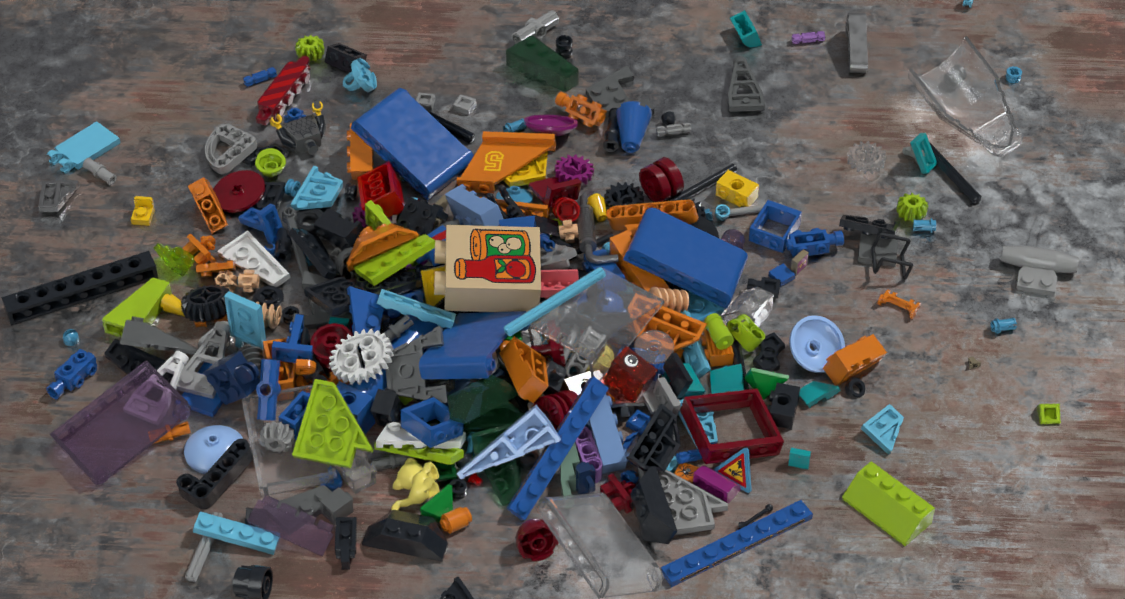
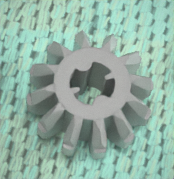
(277, 437)

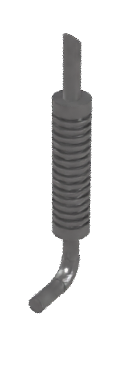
(587, 235)

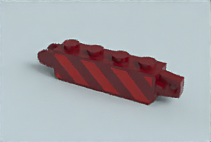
(283, 90)

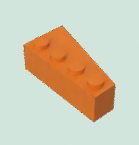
(632, 273)

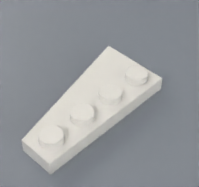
(396, 435)

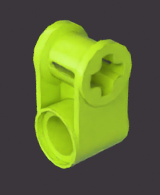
(747, 334)

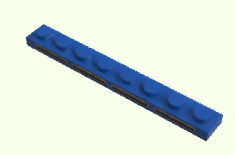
(554, 453)
(736, 543)

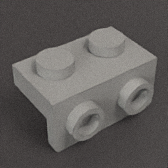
(662, 395)

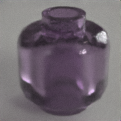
(734, 237)

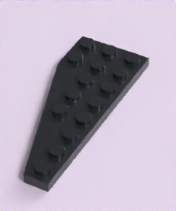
(333, 294)

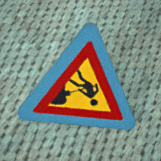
(737, 469)

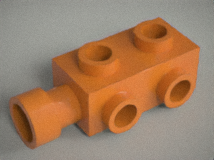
(585, 113)

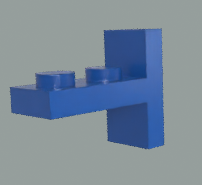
(263, 220)
(292, 349)

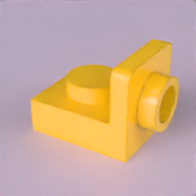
(143, 211)

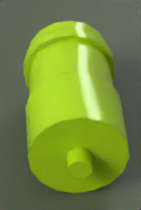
(718, 331)

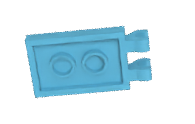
(88, 143)
(245, 320)

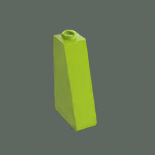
(142, 303)

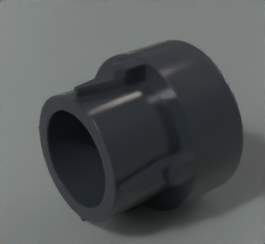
(253, 582)

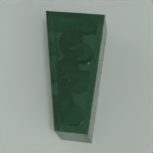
(542, 63)

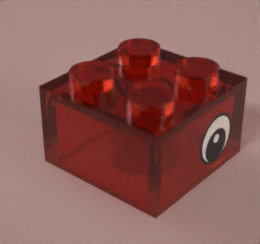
(630, 375)

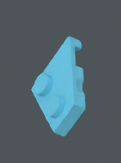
(884, 428)

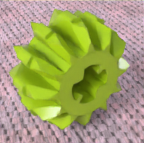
(310, 47)
(912, 207)

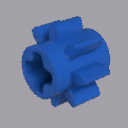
(293, 114)

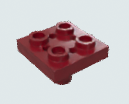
(553, 349)

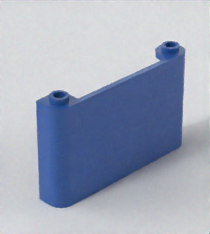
(413, 143)
(687, 257)
(468, 346)

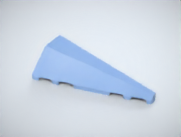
(525, 435)

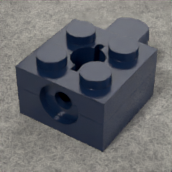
(239, 375)

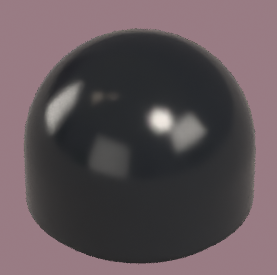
(849, 388)

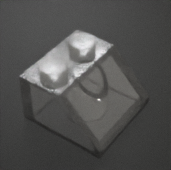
(751, 302)

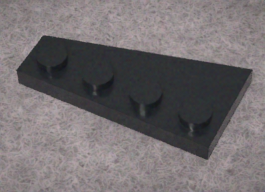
(129, 358)

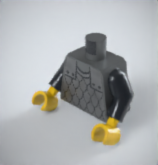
(303, 133)

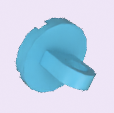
(361, 75)

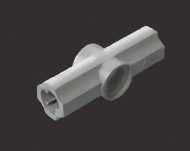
(536, 27)

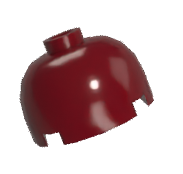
(535, 540)

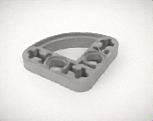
(226, 162)

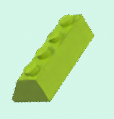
(889, 503)

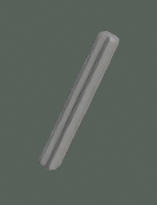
(200, 556)

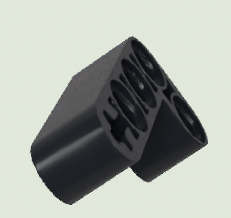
(236, 456)

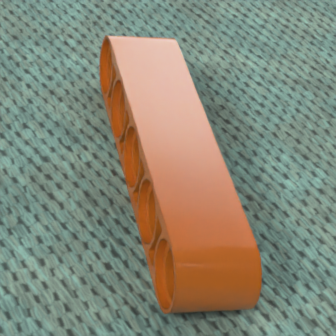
(632, 214)

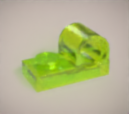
(177, 258)

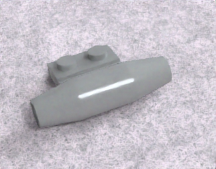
(1039, 267)

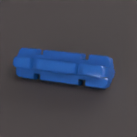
(260, 77)
(689, 456)

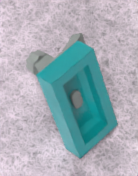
(922, 153)

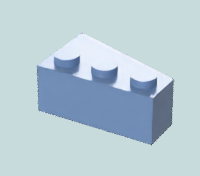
(472, 209)

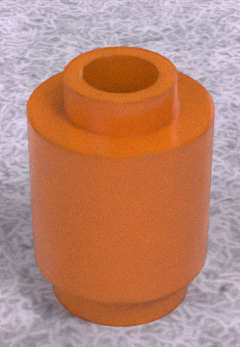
(455, 519)

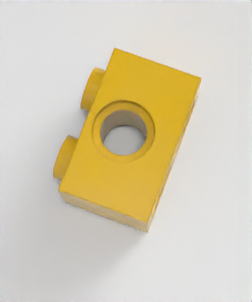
(737, 189)

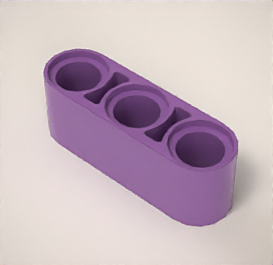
(588, 452)

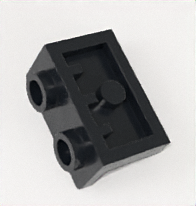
(342, 56)

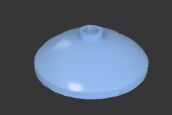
(820, 334)
(208, 445)

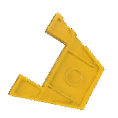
(529, 173)

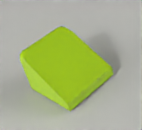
(1049, 413)

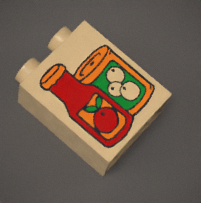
(489, 268)

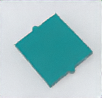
(727, 379)

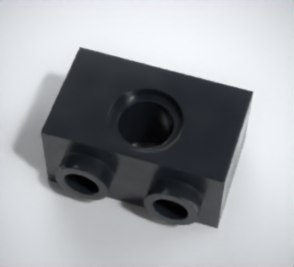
(784, 404)
(386, 407)

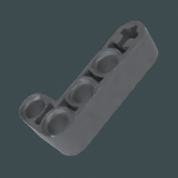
(857, 42)

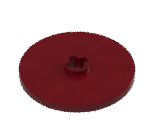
(239, 190)

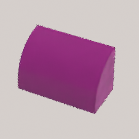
(715, 484)

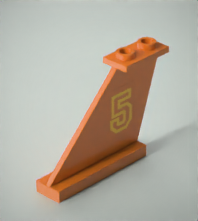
(502, 156)

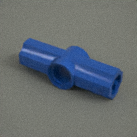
(268, 402)

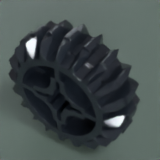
(205, 303)

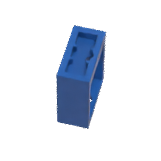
(772, 211)
(415, 418)

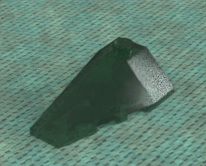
(504, 477)

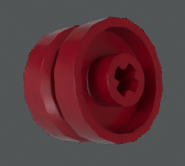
(661, 180)
(325, 340)

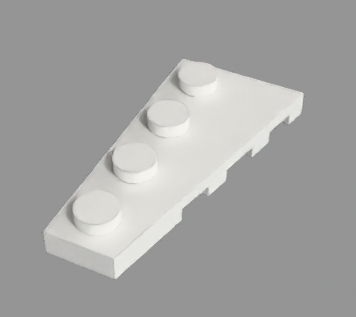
(251, 255)

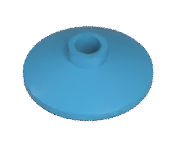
(517, 194)

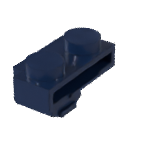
(585, 478)

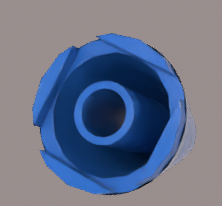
(632, 124)

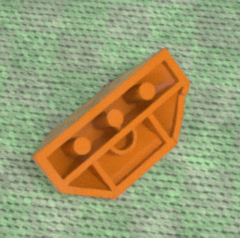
(378, 242)
(680, 327)

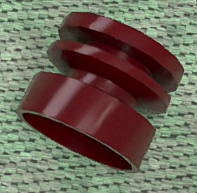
(556, 405)

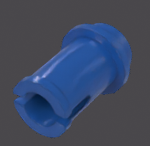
(545, 242)

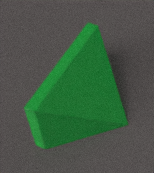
(764, 380)
(439, 504)

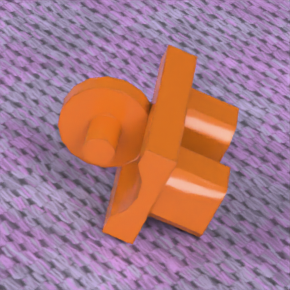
(207, 243)

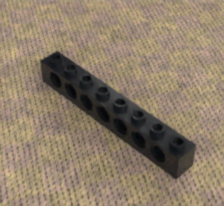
(79, 288)

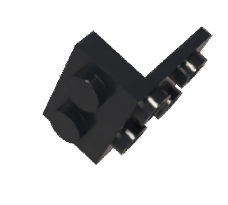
(420, 216)

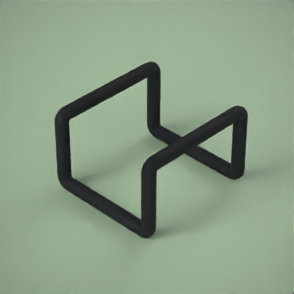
(876, 268)

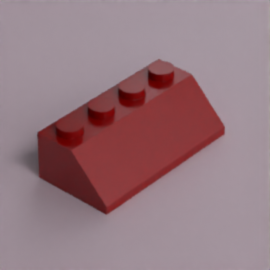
(383, 188)

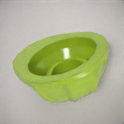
(270, 162)

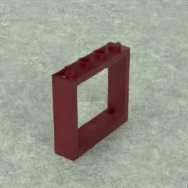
(720, 452)

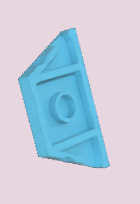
(317, 191)

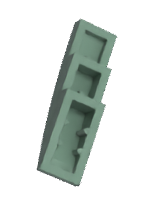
(568, 472)

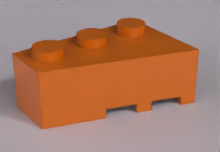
(526, 369)

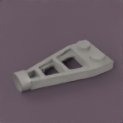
(195, 382)

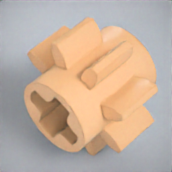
(568, 231)
(227, 280)
(248, 280)

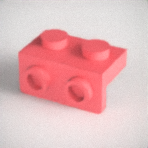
(556, 280)

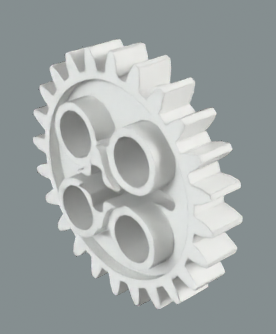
(347, 360)

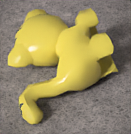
(418, 480)

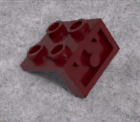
(551, 189)

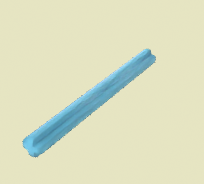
(554, 301)

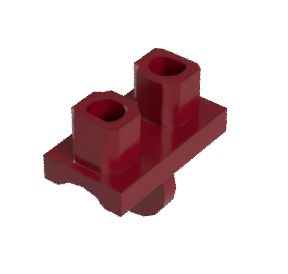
(620, 491)

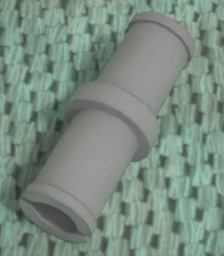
(99, 171)

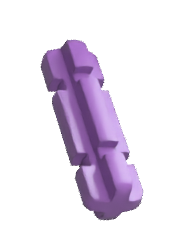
(808, 37)

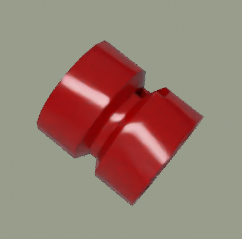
(566, 209)

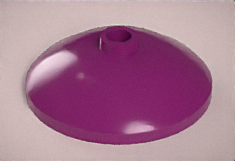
(550, 124)

